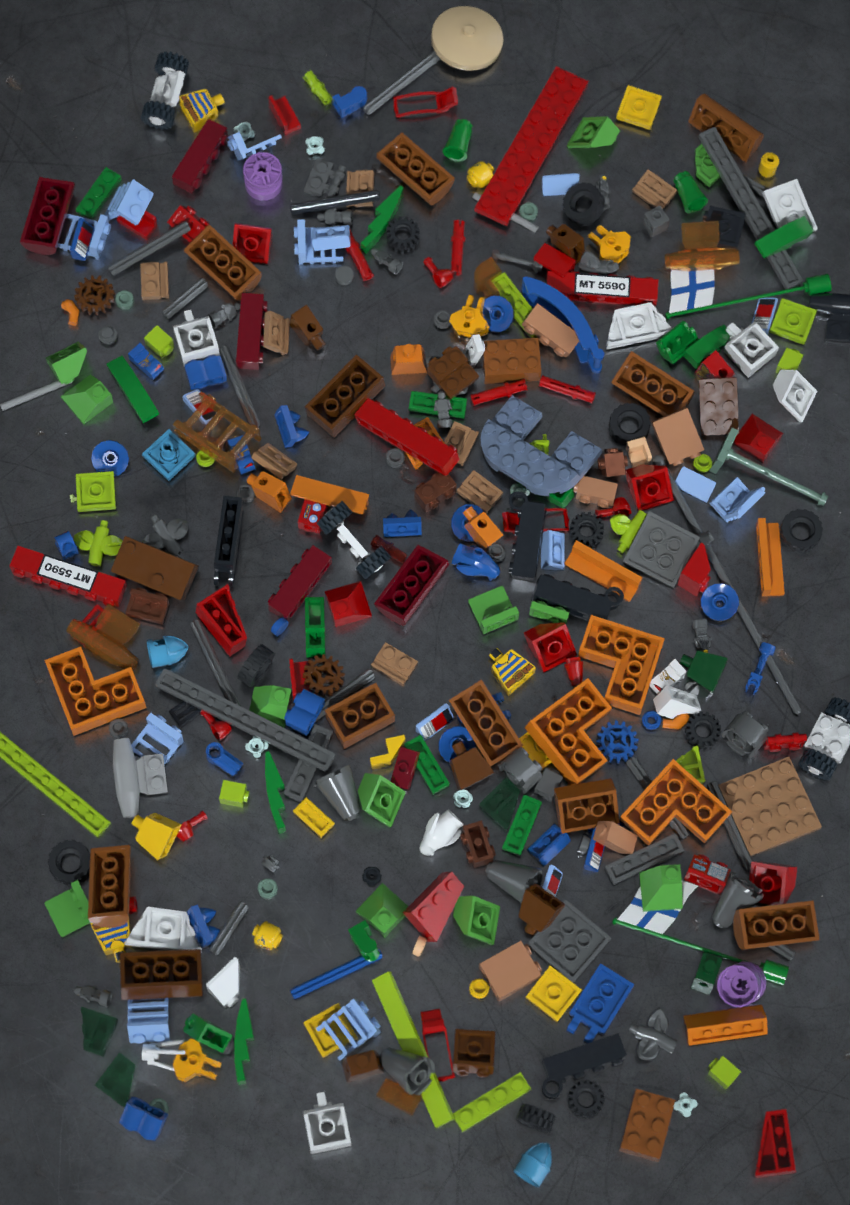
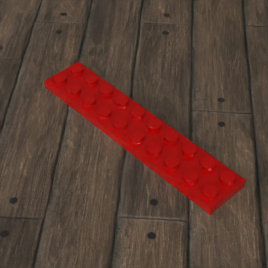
(531, 146)

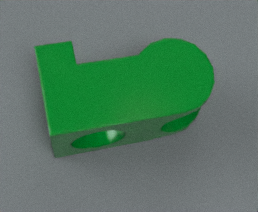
(366, 945)

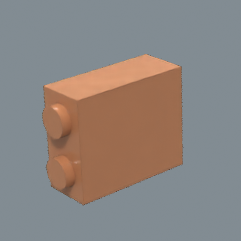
(678, 436)
(510, 970)

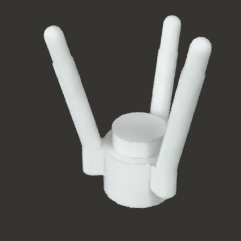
(152, 1051)

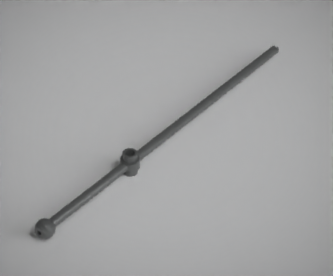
(706, 538)

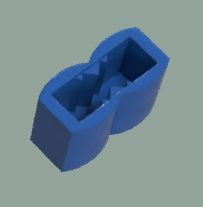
(205, 372)
(304, 712)
(143, 1118)

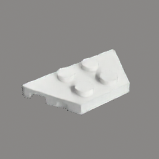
(636, 325)
(163, 930)

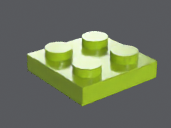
(793, 321)
(95, 491)

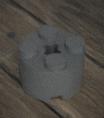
(745, 734)
(521, 769)

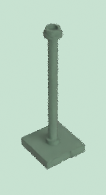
(726, 452)

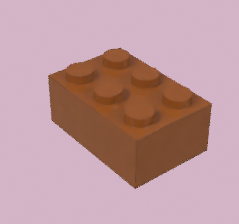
(511, 360)
(360, 715)
(586, 804)
(647, 1125)

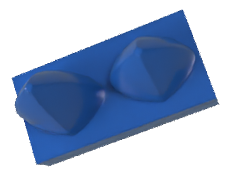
(285, 421)
(406, 526)
(198, 918)

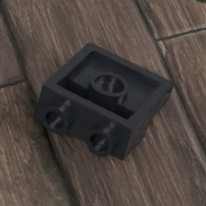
(730, 225)

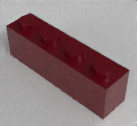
(200, 156)
(250, 331)
(300, 583)

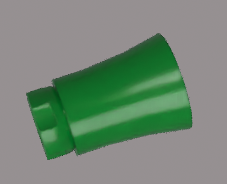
(458, 141)
(689, 192)

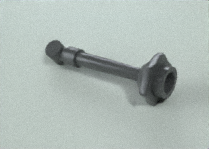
(503, 256)

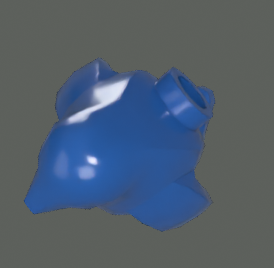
(475, 562)

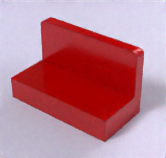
(284, 114)
(145, 227)
(554, 260)
(297, 681)

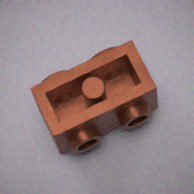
(612, 462)
(434, 491)
(476, 839)

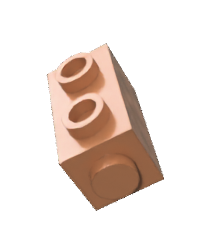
(596, 491)
(615, 837)

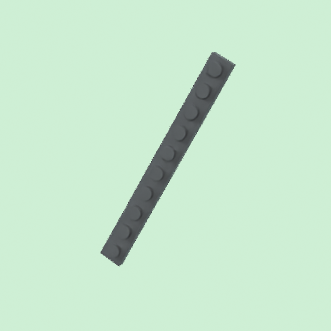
(747, 204)
(245, 720)

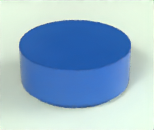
(279, 626)

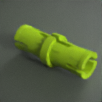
(317, 87)

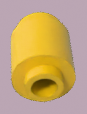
(768, 164)

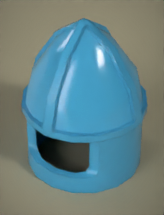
(166, 651)
(535, 1164)

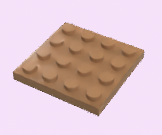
(770, 806)

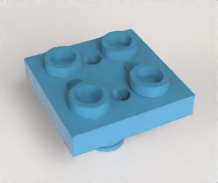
(168, 455)

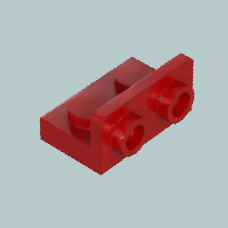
(188, 214)

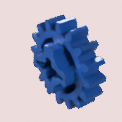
(622, 747)

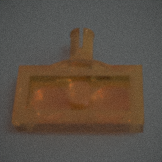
(397, 1097)

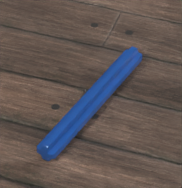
(330, 976)

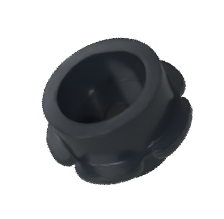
(366, 876)

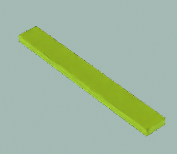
(52, 787)
(411, 1042)

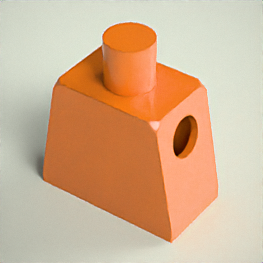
(408, 359)
(270, 490)
(486, 533)

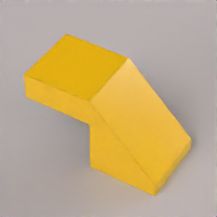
(393, 745)

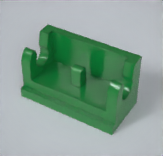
(676, 341)

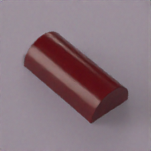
(47, 215)
(411, 585)

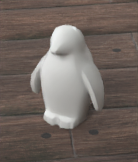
(440, 832)

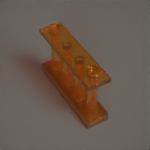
(214, 449)

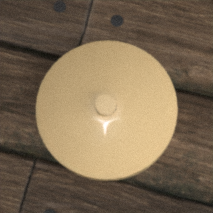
(467, 38)

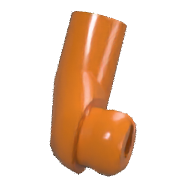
(70, 306)
(676, 723)

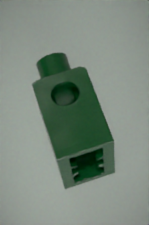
(704, 669)
(706, 972)

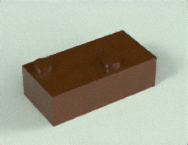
(344, 395)
(154, 568)
(161, 974)

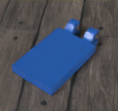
(599, 1002)

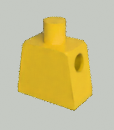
(156, 833)

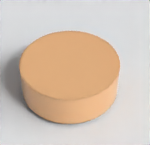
(419, 946)

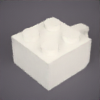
(195, 338)
(749, 347)
(326, 1126)

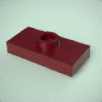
(405, 768)

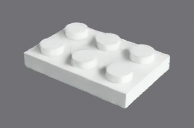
(788, 204)

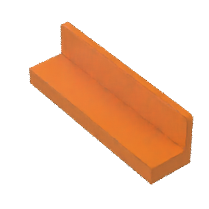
(329, 494)
(769, 558)
(602, 570)
(725, 1024)

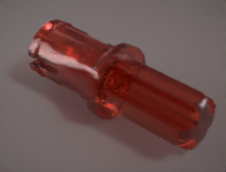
(394, 552)

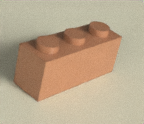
(550, 331)

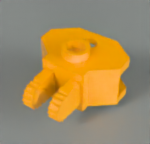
(613, 244)
(470, 320)
(195, 1062)

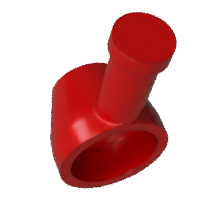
(440, 276)
(620, 506)
(219, 728)
(186, 828)

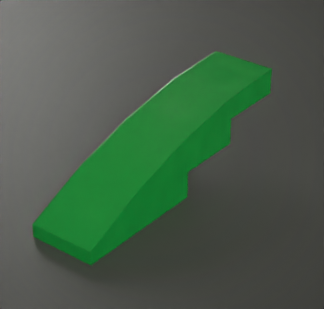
(384, 214)
(133, 389)
(274, 786)
(242, 1036)

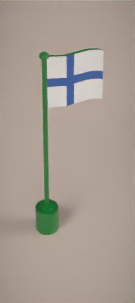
(695, 290)
(659, 921)

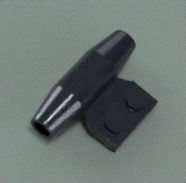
(839, 308)

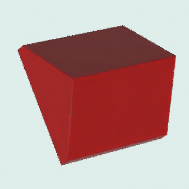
(253, 242)

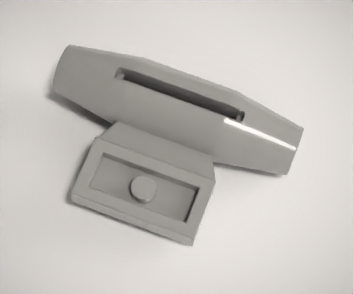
(136, 777)

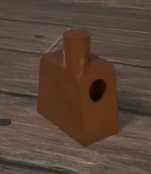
(567, 241)
(303, 322)
(468, 766)
(539, 909)
(362, 1065)

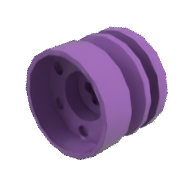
(263, 176)
(730, 984)

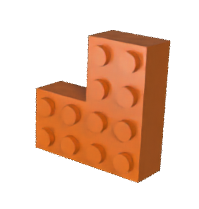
(630, 654)
(89, 701)
(562, 732)
(676, 796)

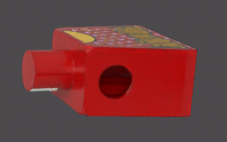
(714, 367)

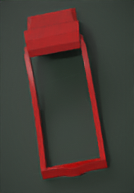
(444, 101)
(510, 520)
(432, 1023)

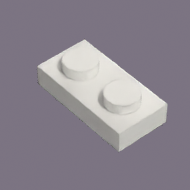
(474, 350)

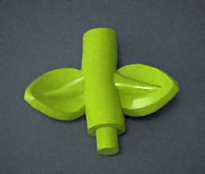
(627, 528)
(98, 543)

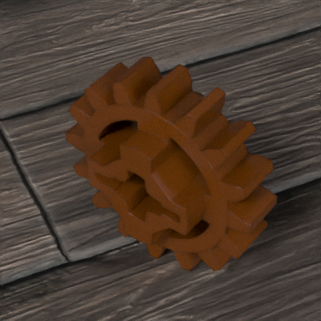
(91, 302)
(331, 678)

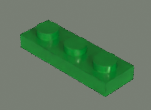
(98, 193)
(425, 403)
(428, 765)
(522, 825)

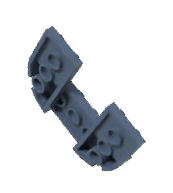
(507, 451)

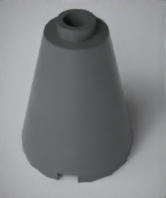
(341, 792)
(513, 877)
(737, 894)
(408, 1069)

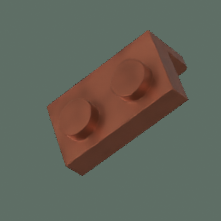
(147, 606)

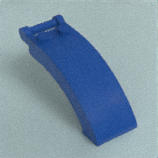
(565, 310)

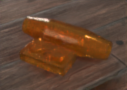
(701, 249)
(108, 637)

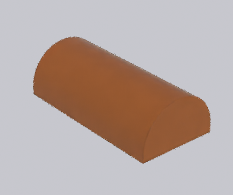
(736, 133)
(416, 169)
(223, 263)
(652, 385)
(485, 723)
(109, 886)
(775, 925)

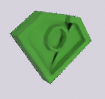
(704, 167)

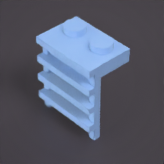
(238, 146)
(129, 202)
(101, 230)
(304, 247)
(735, 500)
(166, 735)
(363, 1023)
(148, 1025)

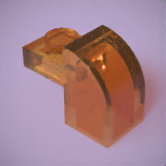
(483, 275)

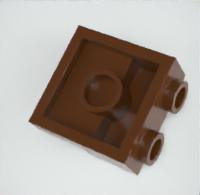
(452, 372)
(474, 1052)

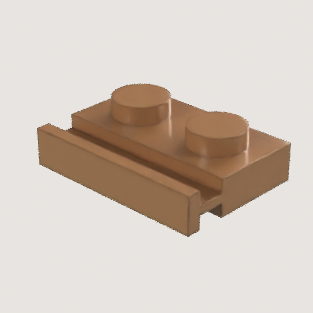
(360, 182)
(654, 190)
(154, 280)
(276, 332)
(462, 439)
(274, 460)
(479, 491)
(394, 664)

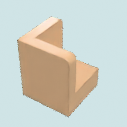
(638, 452)

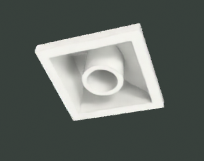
(794, 392)
(226, 984)

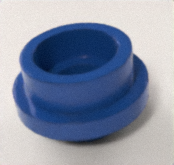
(651, 714)

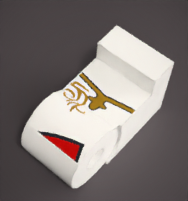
(669, 676)

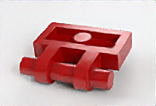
(778, 742)

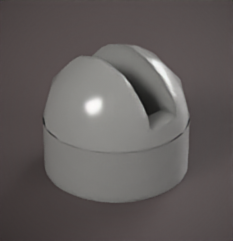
(695, 690)

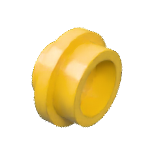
(479, 988)

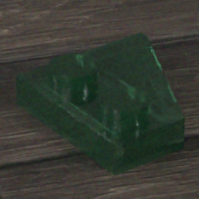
(501, 803)
(97, 1031)
(117, 1080)

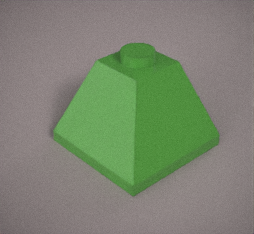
(594, 133)
(67, 362)
(88, 398)
(271, 703)
(380, 798)
(661, 888)
(382, 910)
(477, 918)

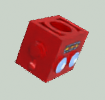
(310, 515)

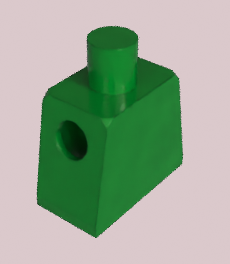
(199, 1028)

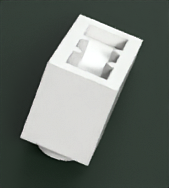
(674, 702)

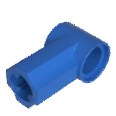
(224, 760)

